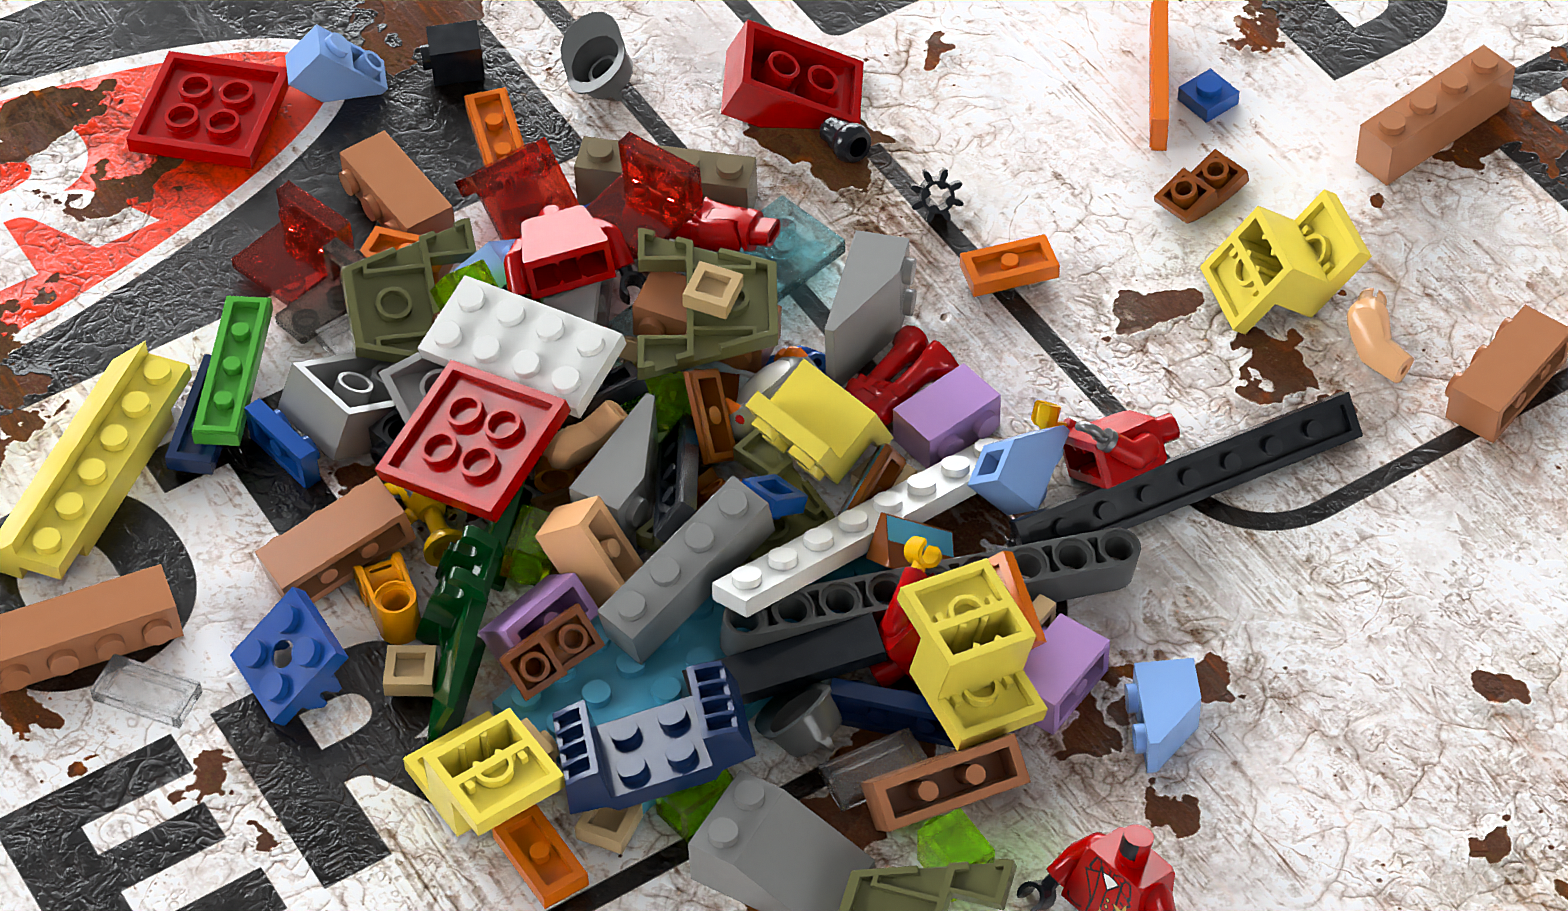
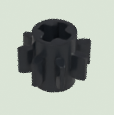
(948, 197)

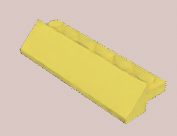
(93, 465)

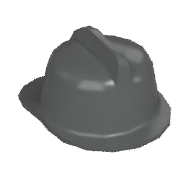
(596, 57)
(801, 719)

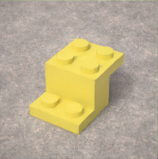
(1285, 261)
(818, 423)
(972, 654)
(484, 772)

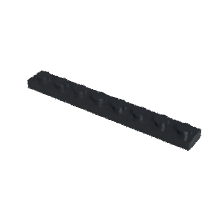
(1198, 472)

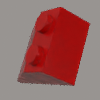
(788, 81)

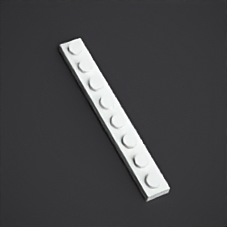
(846, 536)

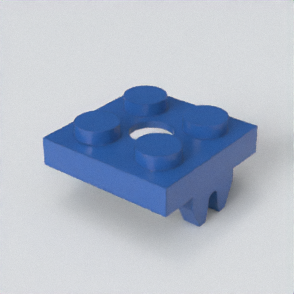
(314, 658)

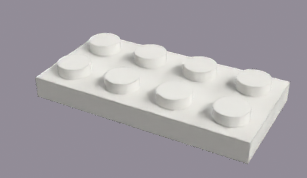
(523, 342)

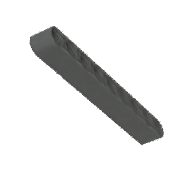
(859, 595)

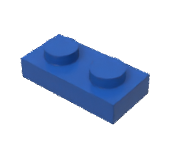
(281, 442)

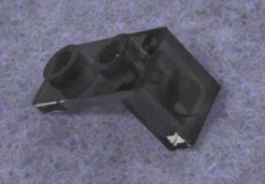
(323, 301)

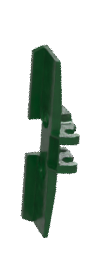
(457, 609)

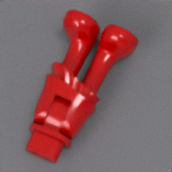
(728, 228)
(911, 350)

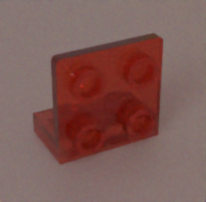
(519, 187)
(651, 193)
(291, 255)

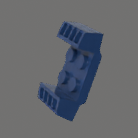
(655, 748)

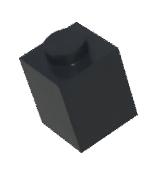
(453, 53)

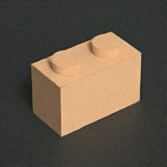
(589, 542)

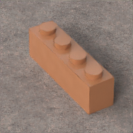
(1434, 114)
(86, 627)

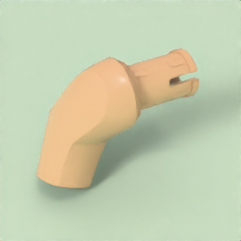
(1372, 337)
(584, 439)

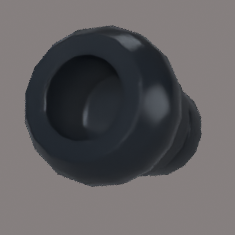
(848, 140)

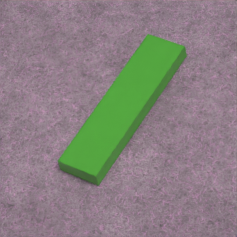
(232, 371)

